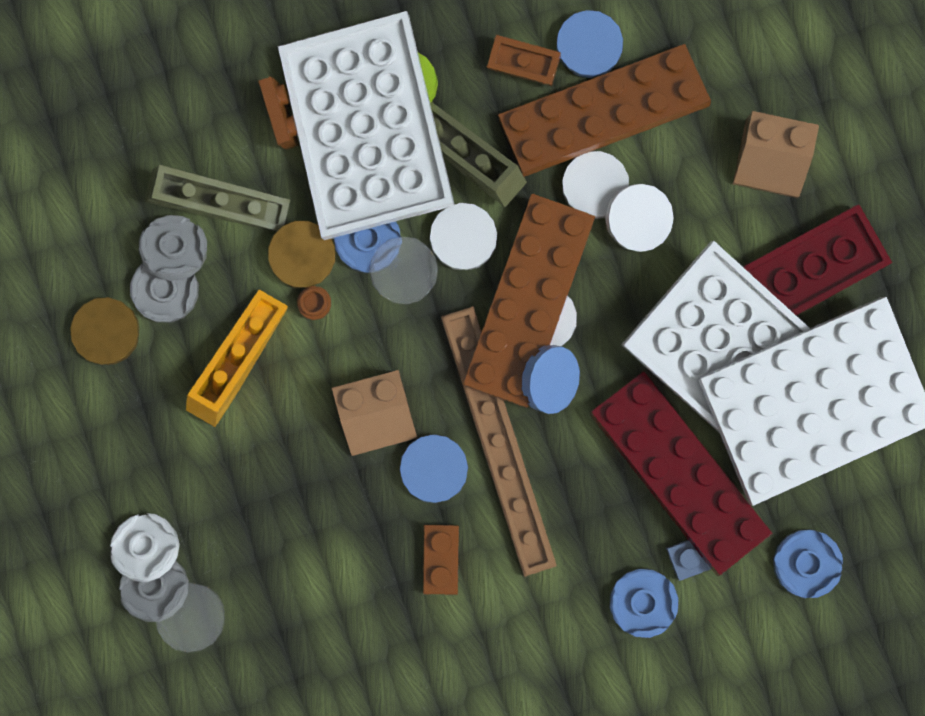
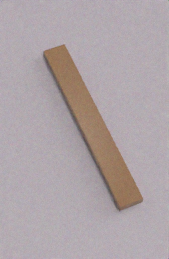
(501, 452)

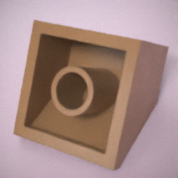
(775, 154)
(374, 413)

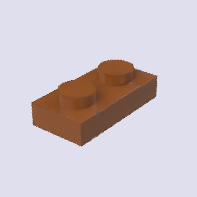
(524, 60)
(283, 124)
(441, 559)

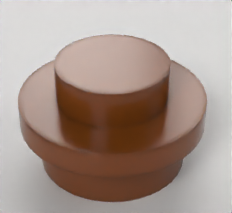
(314, 303)

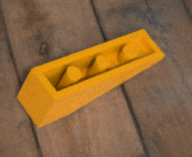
(235, 359)

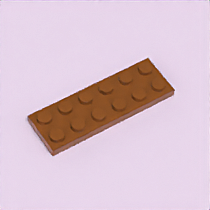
(604, 110)
(529, 297)

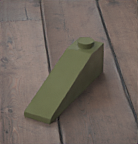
(477, 159)
(215, 199)

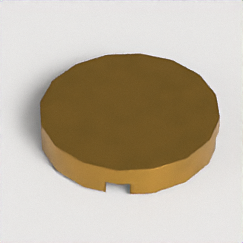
(301, 255)
(105, 331)

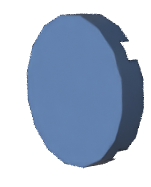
(589, 44)
(359, 247)
(551, 379)
(434, 468)
(808, 563)
(643, 603)

